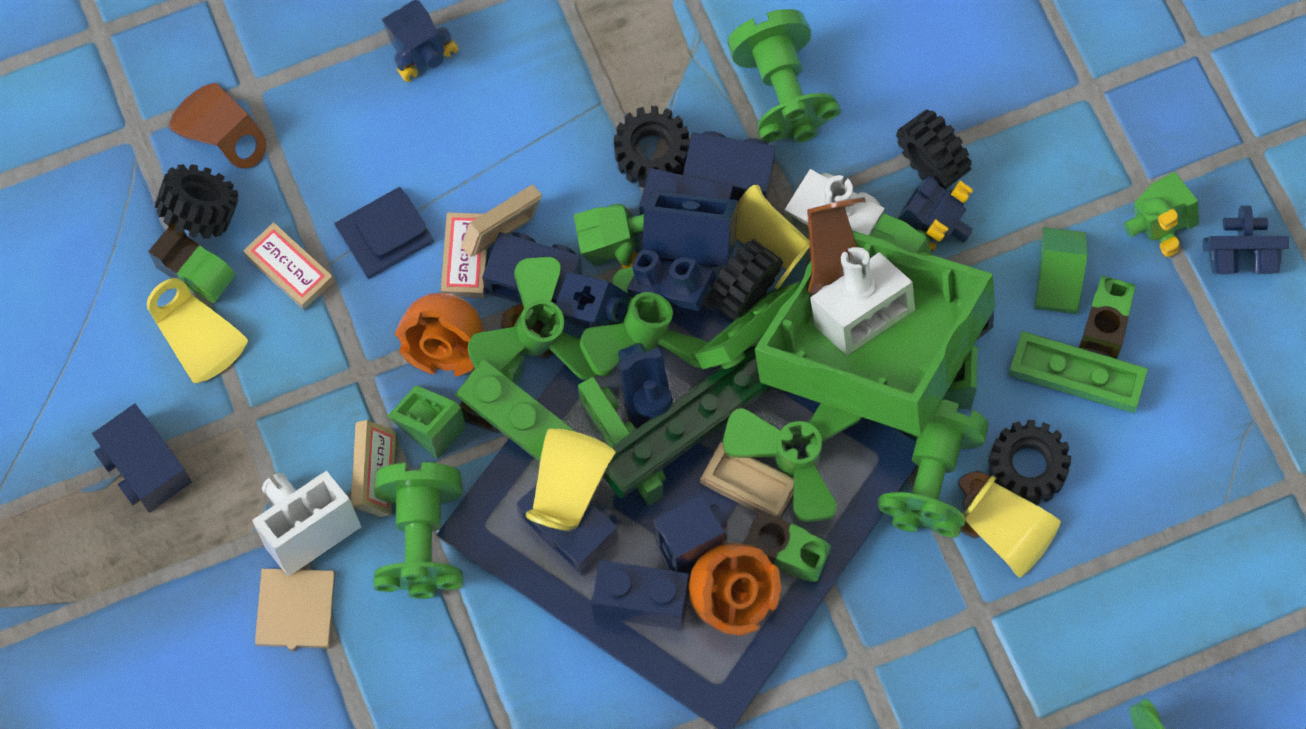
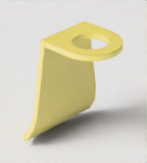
(762, 222)
(195, 332)
(568, 478)
(1011, 526)

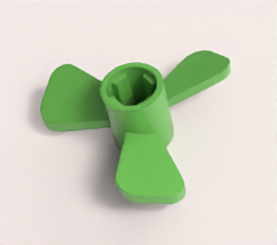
(536, 285)
(644, 323)
(753, 437)

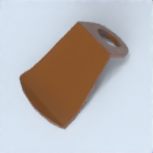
(217, 120)
(829, 238)

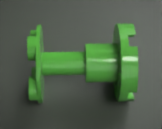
(773, 50)
(935, 455)
(418, 514)

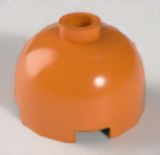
(437, 333)
(734, 587)

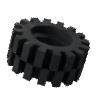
(646, 125)
(934, 148)
(196, 201)
(745, 279)
(1035, 438)

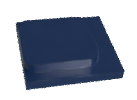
(384, 232)

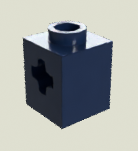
(599, 302)

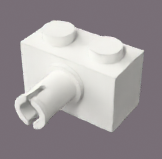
(826, 189)
(862, 301)
(304, 520)

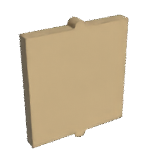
(295, 609)

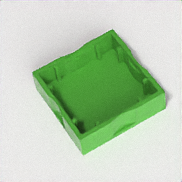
(900, 371)

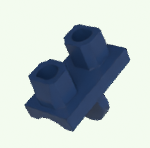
(1266, 249)
(677, 281)
(643, 383)

